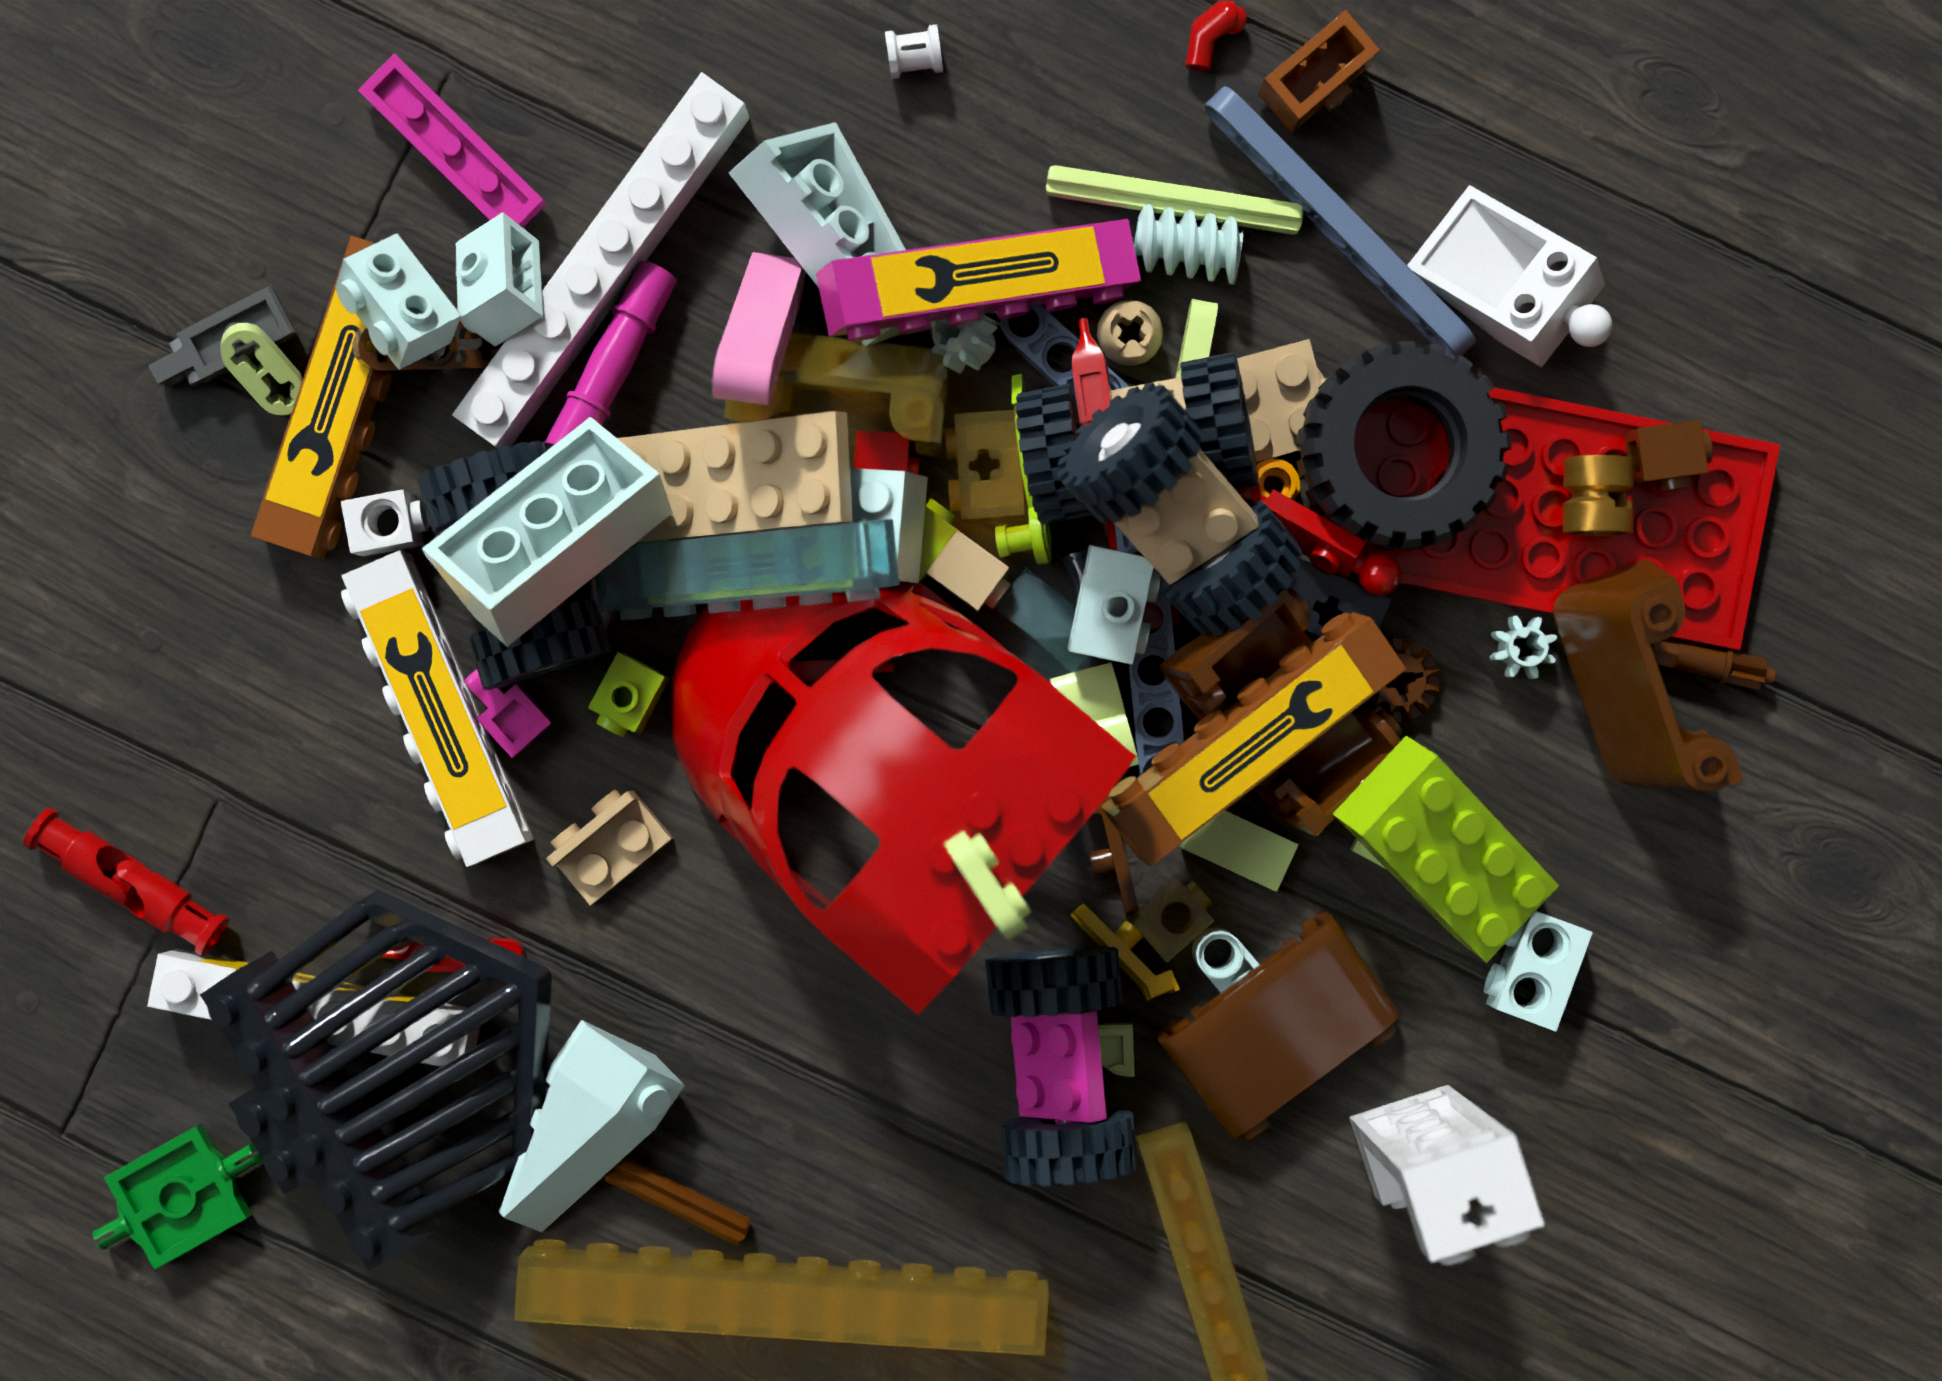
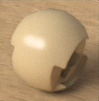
(1127, 313)

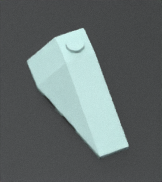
(596, 1112)

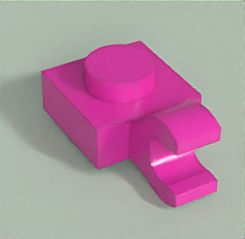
(511, 715)

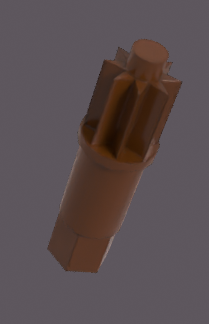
(1713, 663)

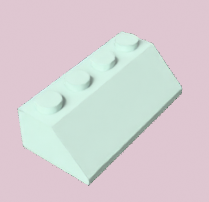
(549, 530)

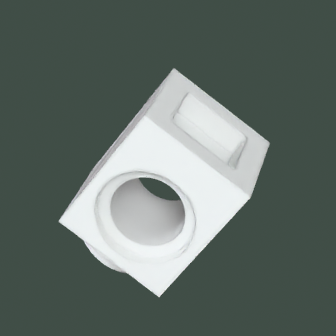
(362, 517)

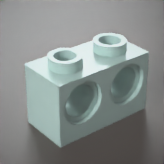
(1552, 972)

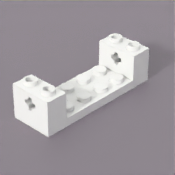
(1435, 1158)

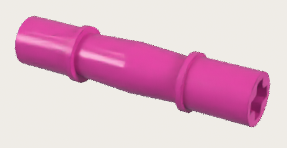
(616, 350)

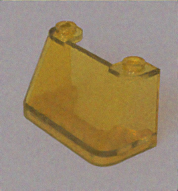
(905, 374)

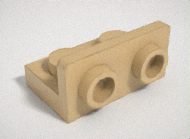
(609, 845)

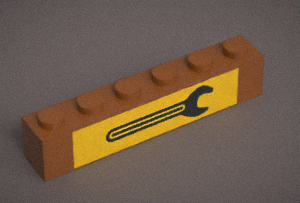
(323, 437)
(1252, 736)

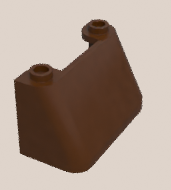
(1608, 642)
(1327, 771)
(1280, 1027)

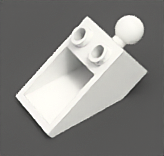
(1513, 278)

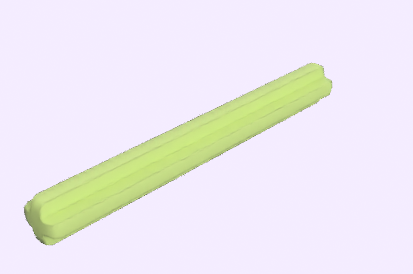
(1136, 192)

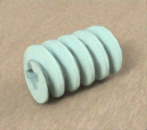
(1188, 243)

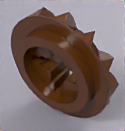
(1418, 693)

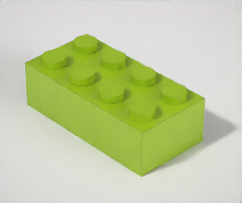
(1446, 848)

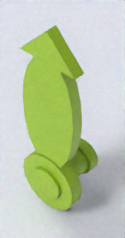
(1028, 536)

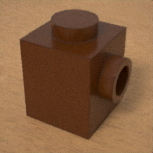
(1669, 454)

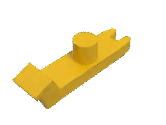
(1125, 939)

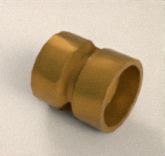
(1598, 495)

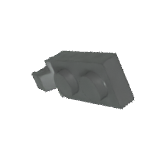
(198, 347)

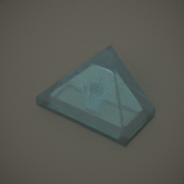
(1041, 616)

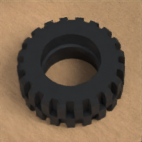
(1463, 410)

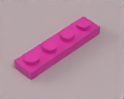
(450, 143)

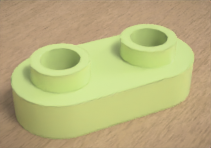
(1002, 904)

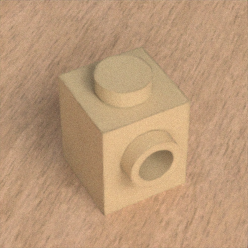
(970, 573)

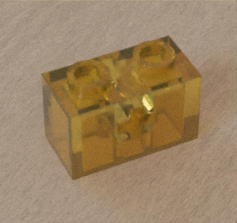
(1003, 494)

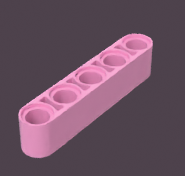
(758, 330)

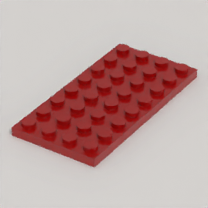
(1517, 546)

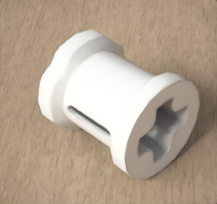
(914, 51)

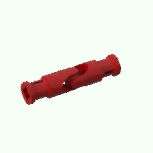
(133, 885)

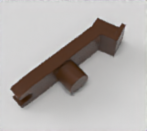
(1114, 860)

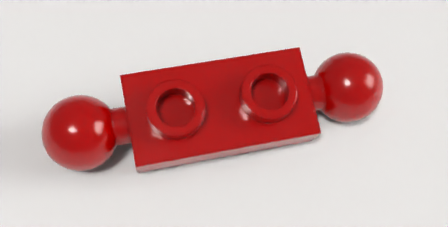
(1329, 545)

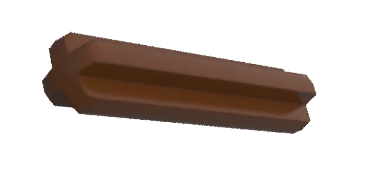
(679, 1201)

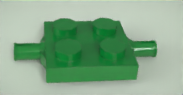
(177, 1196)

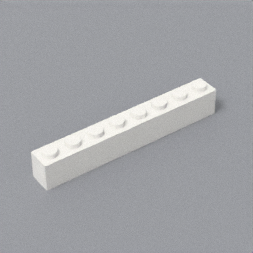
(604, 261)

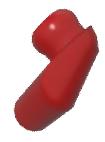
(1207, 28)

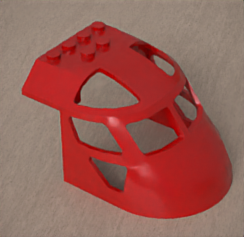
(1017, 782)

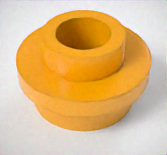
(1283, 471)

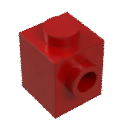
(884, 452)

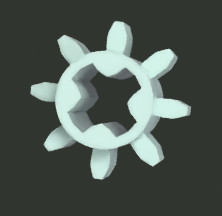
(964, 344)
(1536, 641)

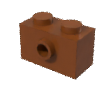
(1319, 72)

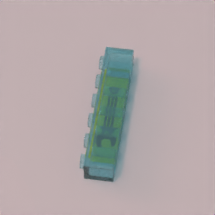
(751, 566)

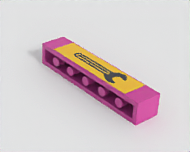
(977, 279)

